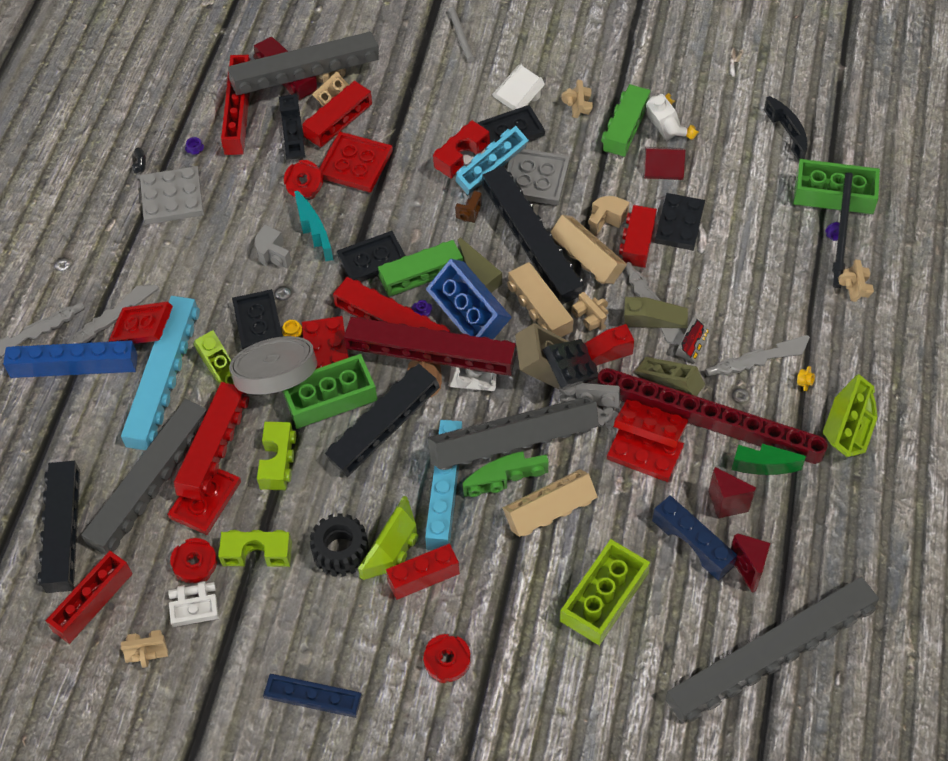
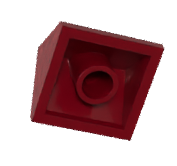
(664, 163)
(730, 494)
(750, 558)

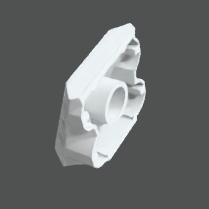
(519, 88)
(472, 379)

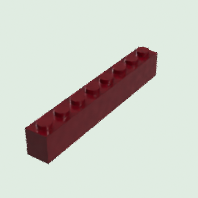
(430, 345)

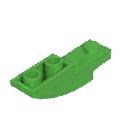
(494, 475)

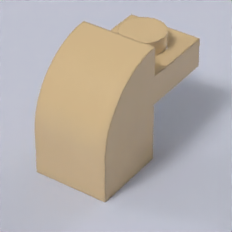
(608, 210)

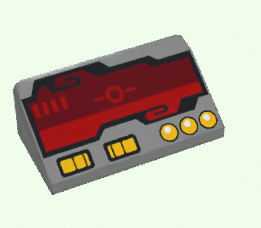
(692, 340)

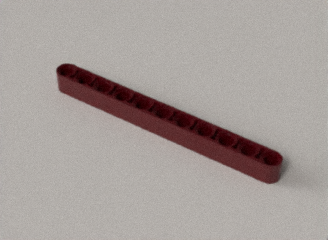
(720, 415)

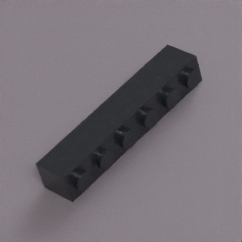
(382, 419)
(60, 527)

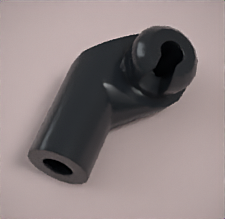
(141, 159)

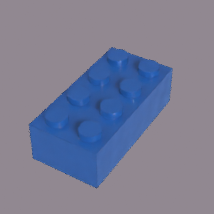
(467, 301)

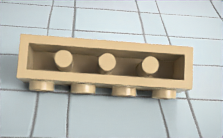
(587, 249)
(539, 300)
(550, 503)

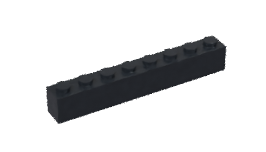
(532, 235)

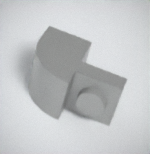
(269, 247)

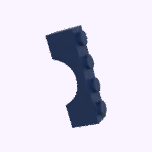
(711, 551)

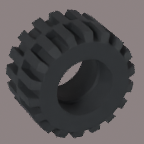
(339, 528)

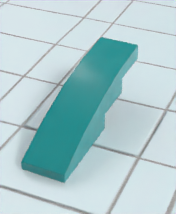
(311, 223)

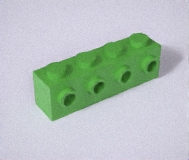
(626, 120)
(417, 268)

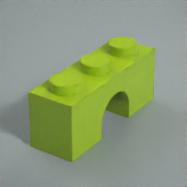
(275, 472)
(237, 545)

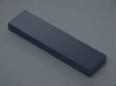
(312, 695)

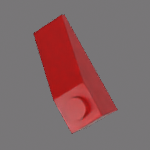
(611, 345)

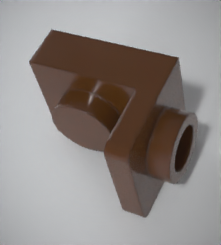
(472, 208)

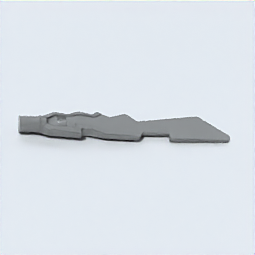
(641, 288)
(110, 316)
(44, 325)
(759, 357)

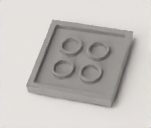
(539, 175)
(171, 195)

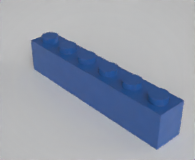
(70, 359)

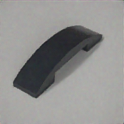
(779, 112)
(292, 127)

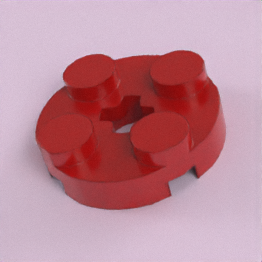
(298, 170)
(198, 572)
(444, 671)

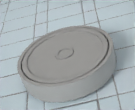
(273, 365)

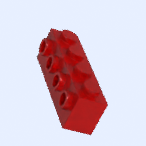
(337, 114)
(89, 597)

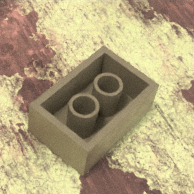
(530, 353)

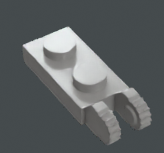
(603, 394)

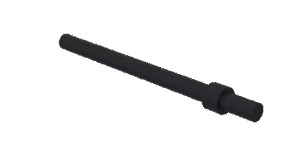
(839, 265)

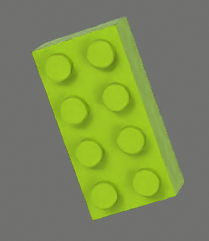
(604, 592)

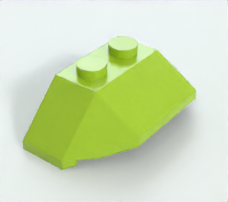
(852, 418)
(391, 543)

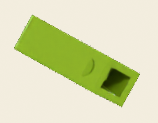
(214, 356)

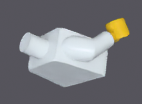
(665, 118)

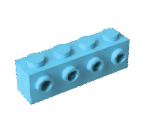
(495, 156)

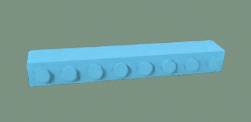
(160, 375)

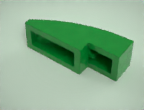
(767, 461)

